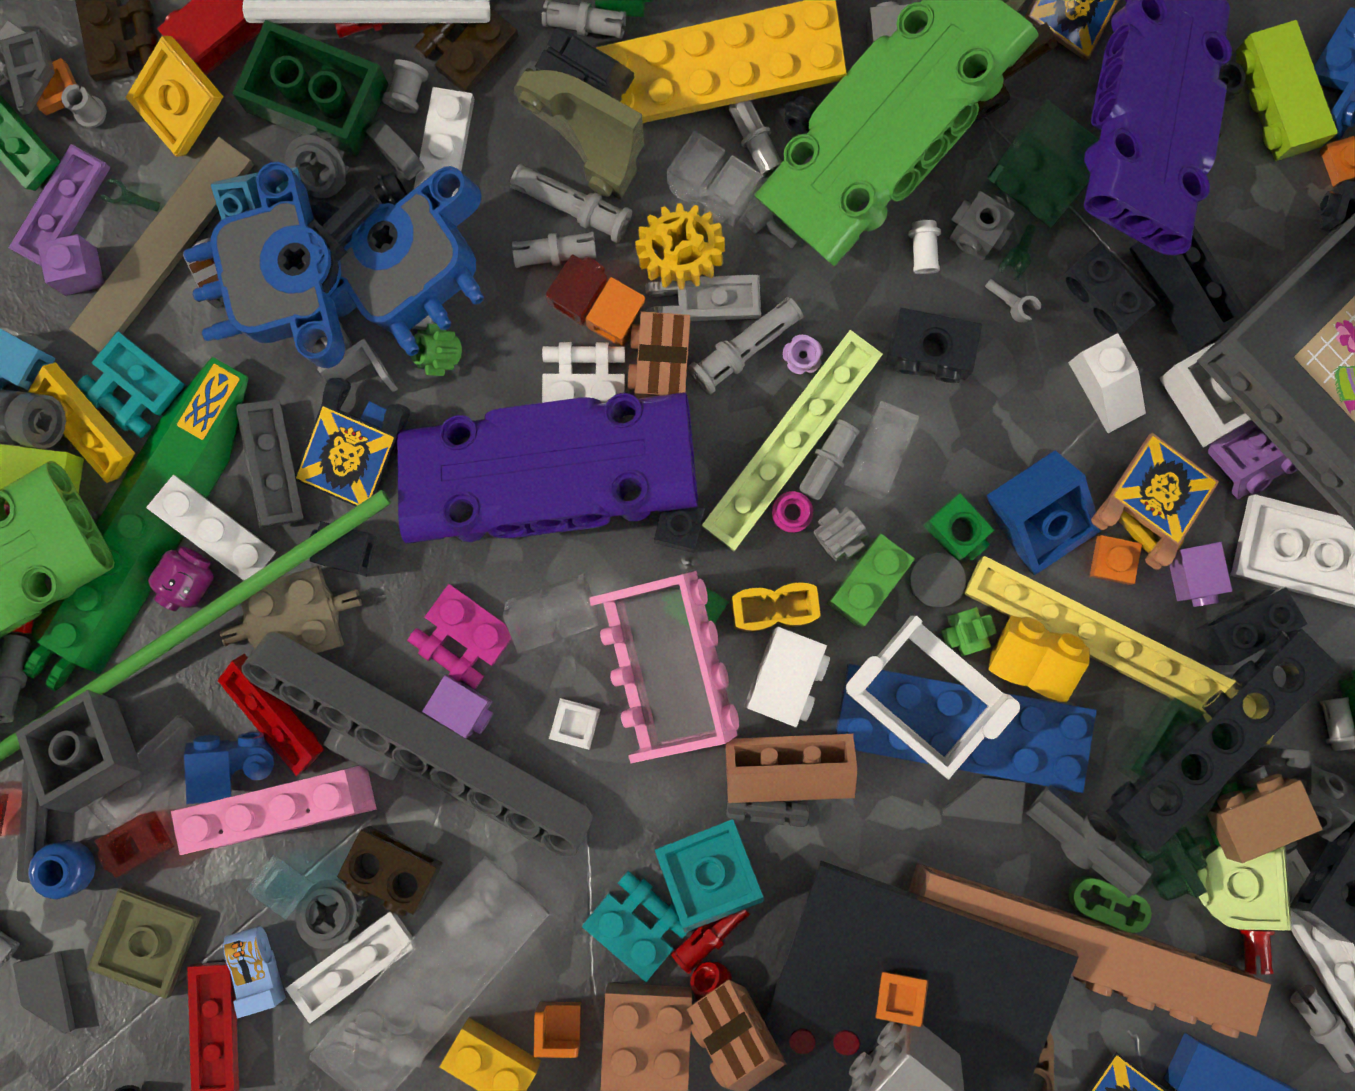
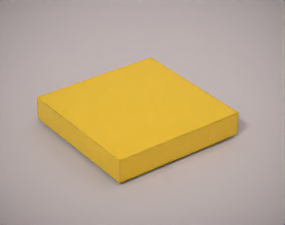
(174, 96)

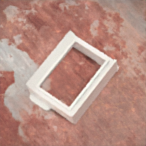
(991, 722)

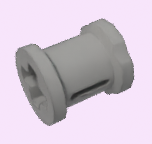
(405, 86)

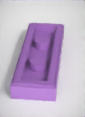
(60, 202)

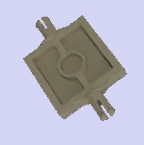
(297, 608)

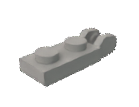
(714, 299)

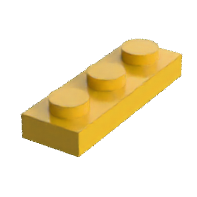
(84, 424)

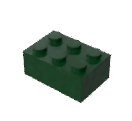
(310, 87)

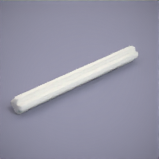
(367, 11)

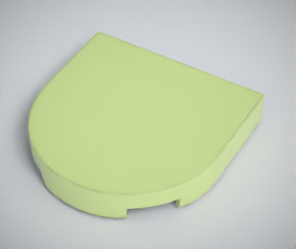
(1248, 893)

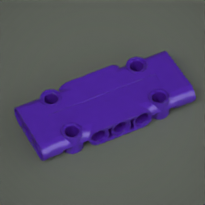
(1158, 119)
(546, 468)

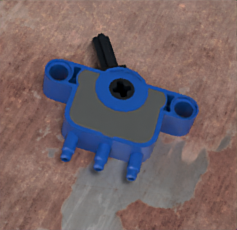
(409, 257)
(259, 273)

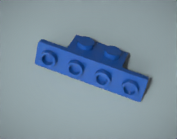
(1337, 70)

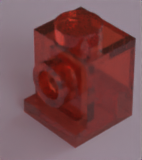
(116, 850)

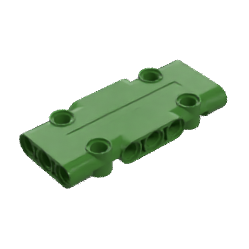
(893, 119)
(45, 536)

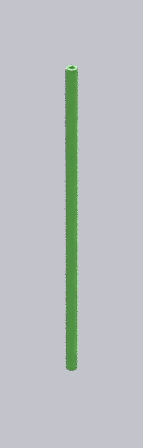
(222, 605)

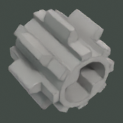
(841, 533)

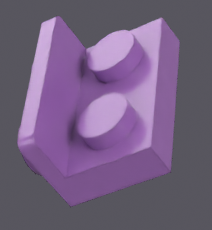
(1249, 459)

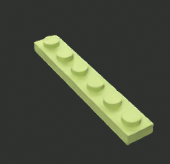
(791, 440)

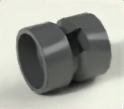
(30, 419)

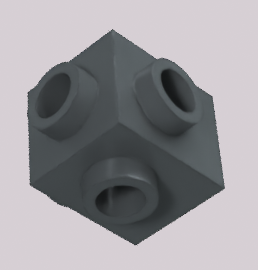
(982, 225)
(1331, 800)

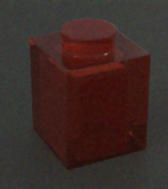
(577, 288)

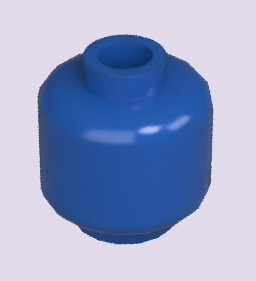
(61, 869)

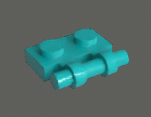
(139, 375)
(627, 934)

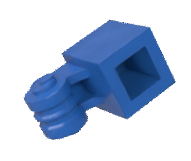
(213, 762)

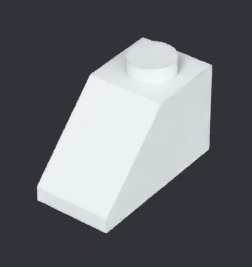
(1110, 382)

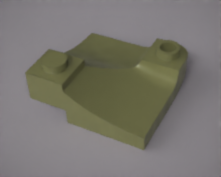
(595, 124)

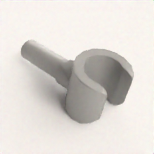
(1014, 301)

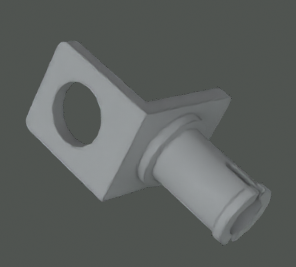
(355, 359)

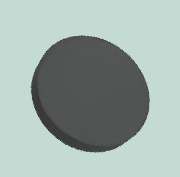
(937, 580)

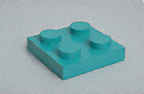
(709, 875)

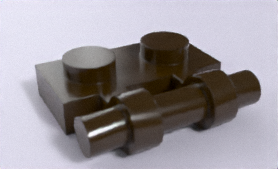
(106, 37)
(471, 53)

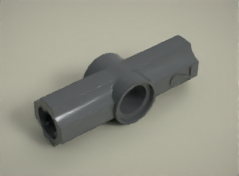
(1090, 841)

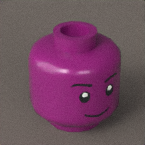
(181, 579)

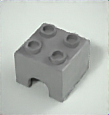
(908, 1061)

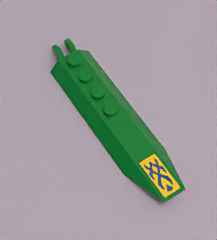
(188, 442)

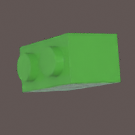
(870, 581)

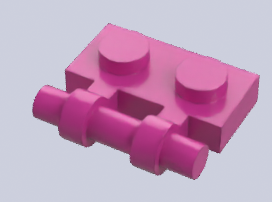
(469, 625)

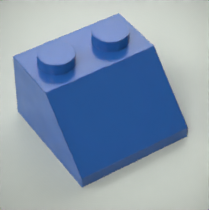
(1045, 511)

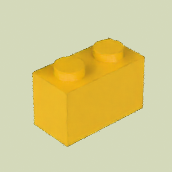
(489, 1060)

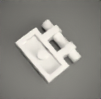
(569, 385)

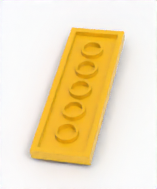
(732, 59)

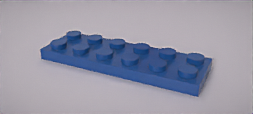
(1039, 746)

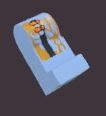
(253, 971)

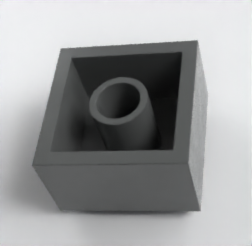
(78, 752)

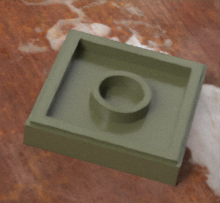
(144, 942)

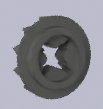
(306, 148)
(311, 913)

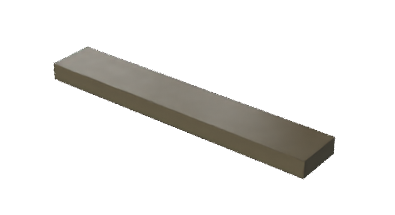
(159, 247)

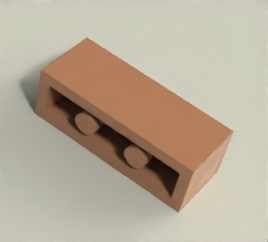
(791, 768)

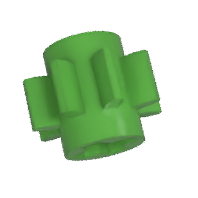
(437, 350)
(969, 631)

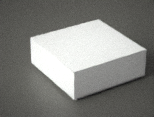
(574, 723)

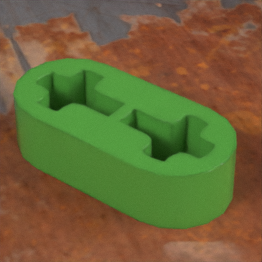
(1106, 912)

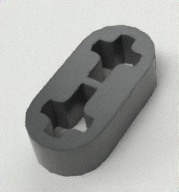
(394, 149)
(361, 755)

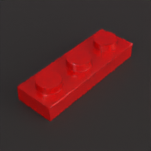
(273, 718)
(212, 1028)

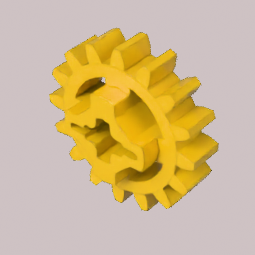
(683, 249)

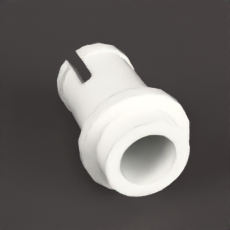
(925, 246)

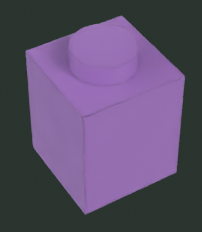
(70, 264)
(1200, 574)
(459, 707)

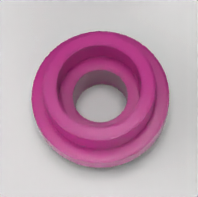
(798, 500)

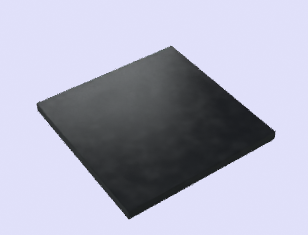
(986, 990)

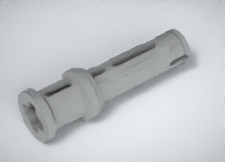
(588, 209)
(731, 355)

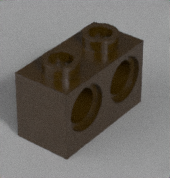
(393, 859)

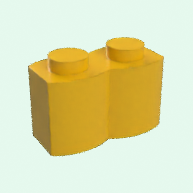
(787, 606)
(1039, 658)

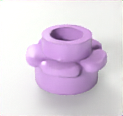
(806, 344)

